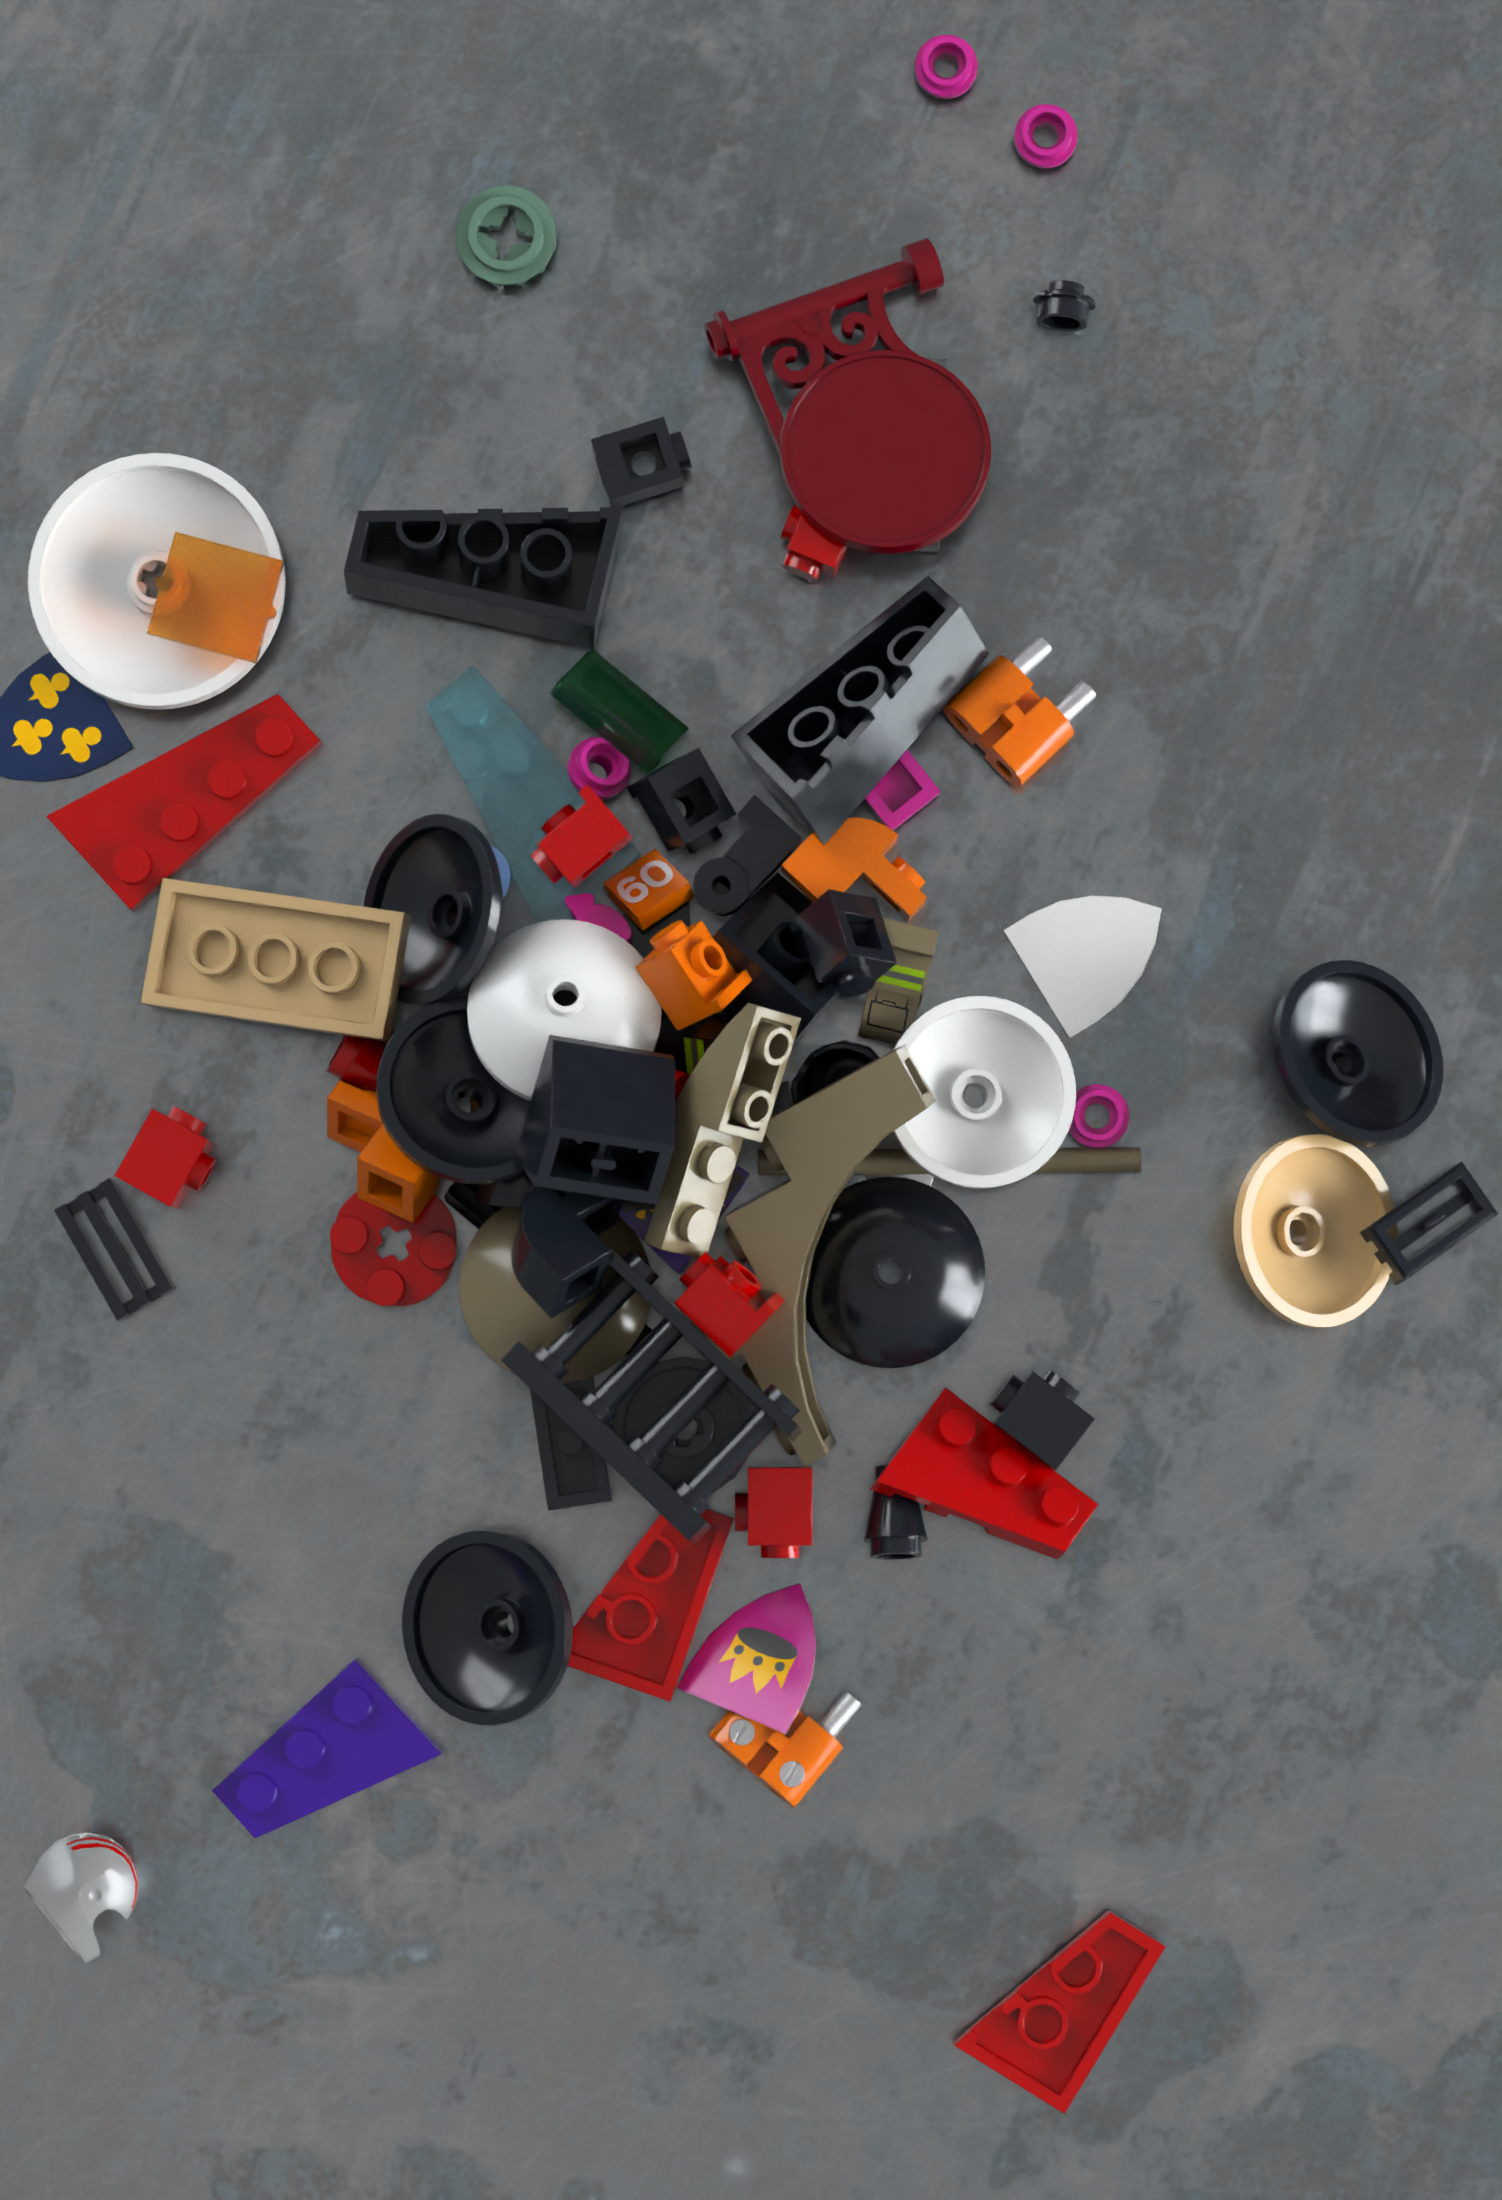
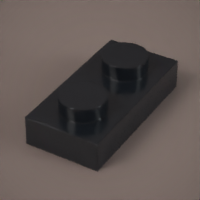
(570, 1467)

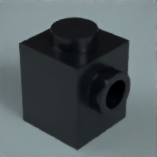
(1041, 1415)

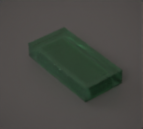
(619, 711)

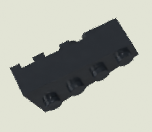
(491, 567)
(862, 708)

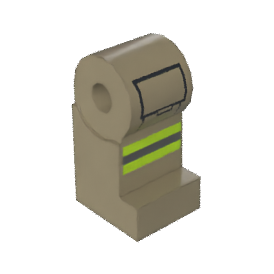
(898, 993)

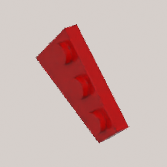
(980, 1474)
(650, 1609)
(1066, 2011)

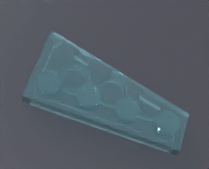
(514, 787)

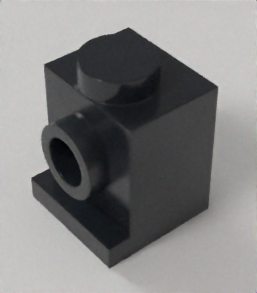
(618, 451)
(696, 786)
(846, 941)

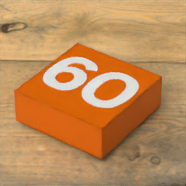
(649, 889)

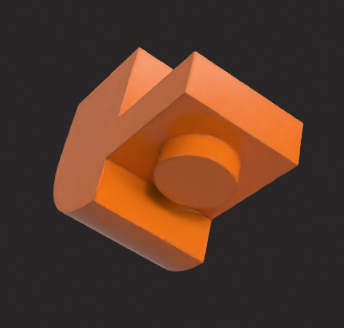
(853, 855)
(383, 1171)

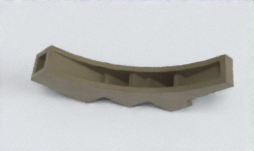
(777, 1231)

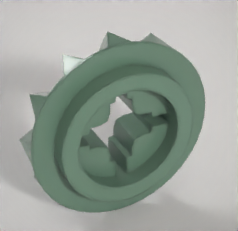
(489, 212)

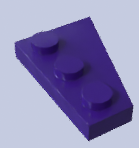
(325, 1752)

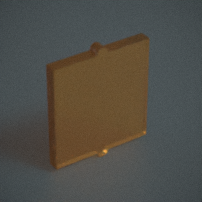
(215, 597)

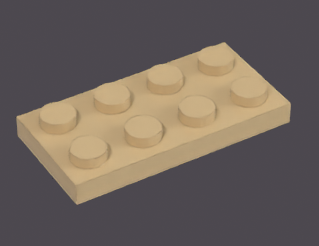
(276, 959)

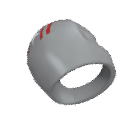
(79, 1881)

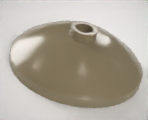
(504, 1313)

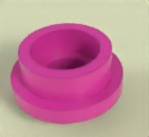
(949, 48)
(1051, 118)
(601, 752)
(1117, 1116)

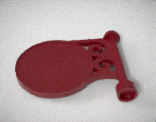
(882, 440)

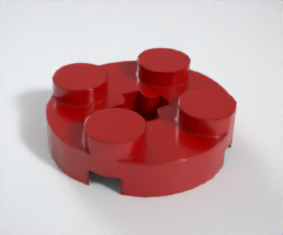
(388, 1280)

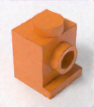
(690, 973)

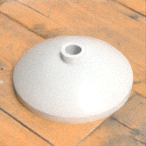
(514, 1004)
(1023, 1083)

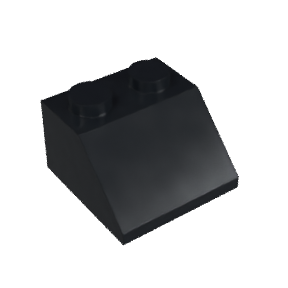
(776, 959)

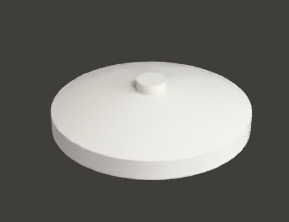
(99, 568)

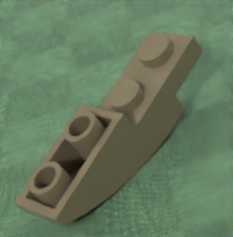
(718, 1107)

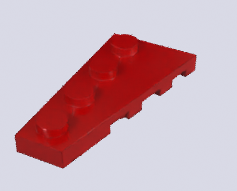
(184, 799)

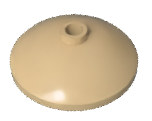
(1327, 1198)

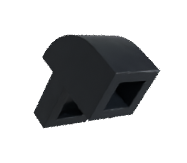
(558, 1246)

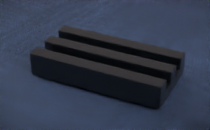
(87, 1202)
(1390, 1249)

